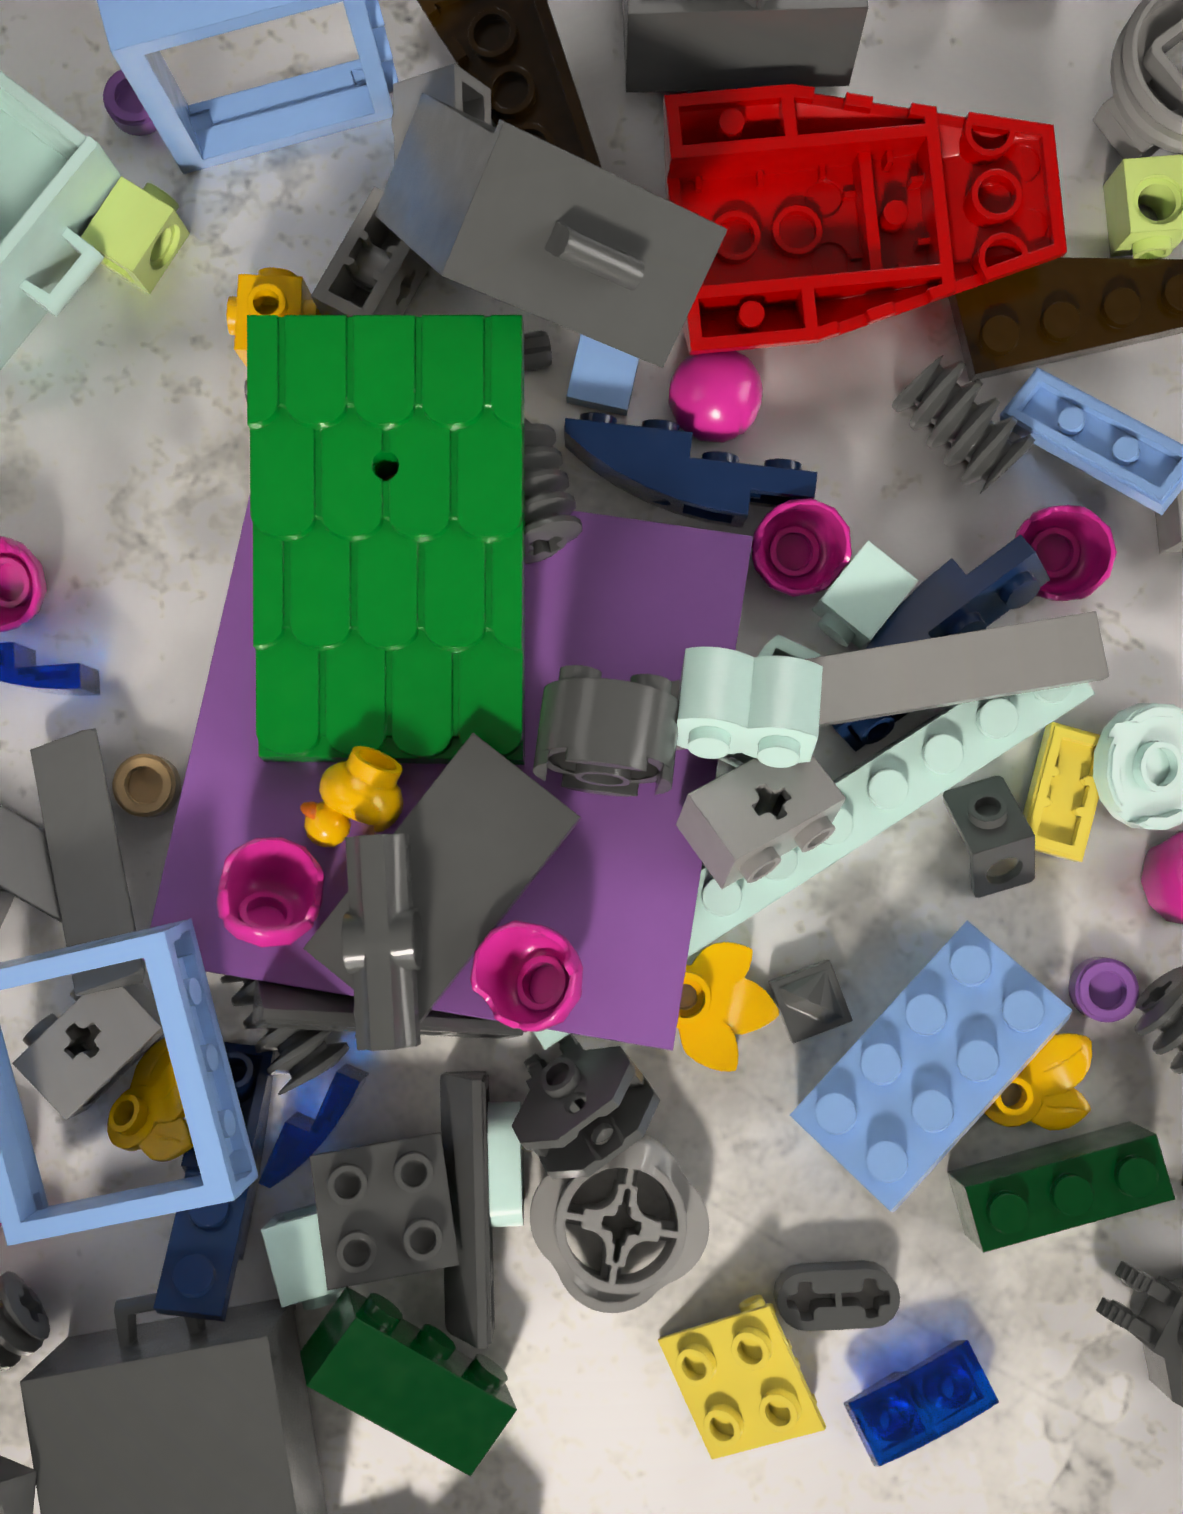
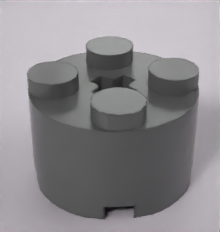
(607, 732)

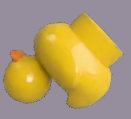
(357, 790)

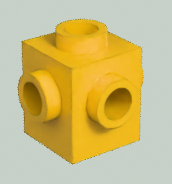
(268, 293)

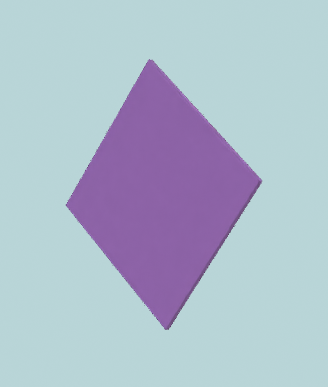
(623, 878)

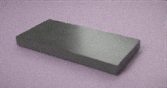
(472, 856)

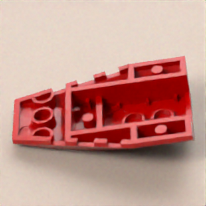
(851, 208)

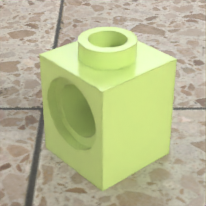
(1152, 183)
(137, 232)

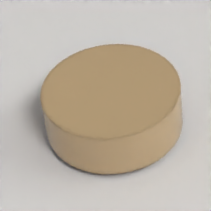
(146, 785)

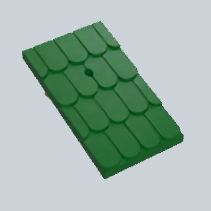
(387, 534)

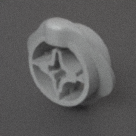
(609, 1289)

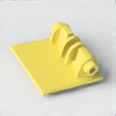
(742, 1381)

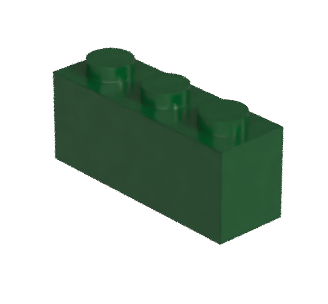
(1060, 1185)
(408, 1379)

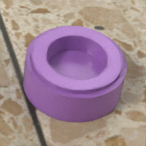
(125, 106)
(1103, 989)

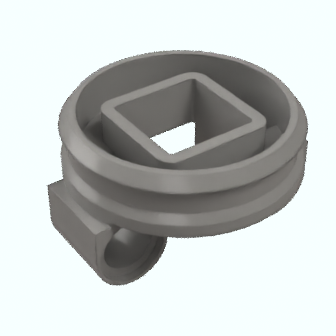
(1145, 84)

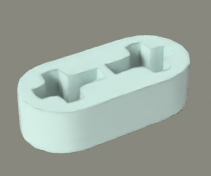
(504, 1166)

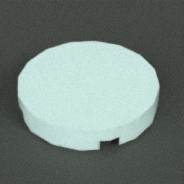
(1142, 766)

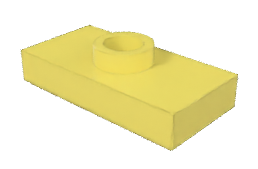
(1063, 792)

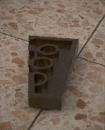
(522, 61)
(1066, 312)

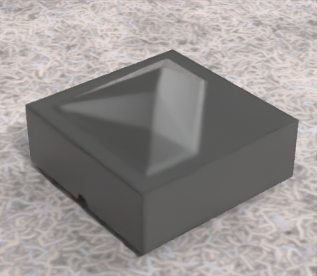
(810, 1001)

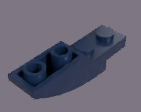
(657, 468)
(952, 605)
(213, 1238)

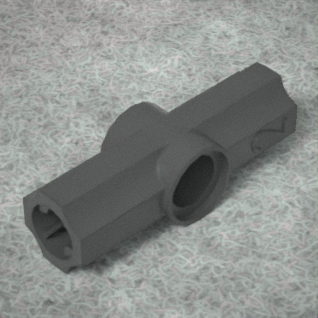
(382, 941)

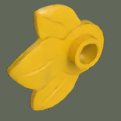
(723, 1005)
(1049, 1085)
(151, 1110)

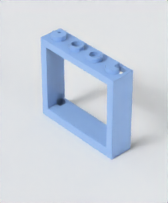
(256, 117)
(200, 1074)

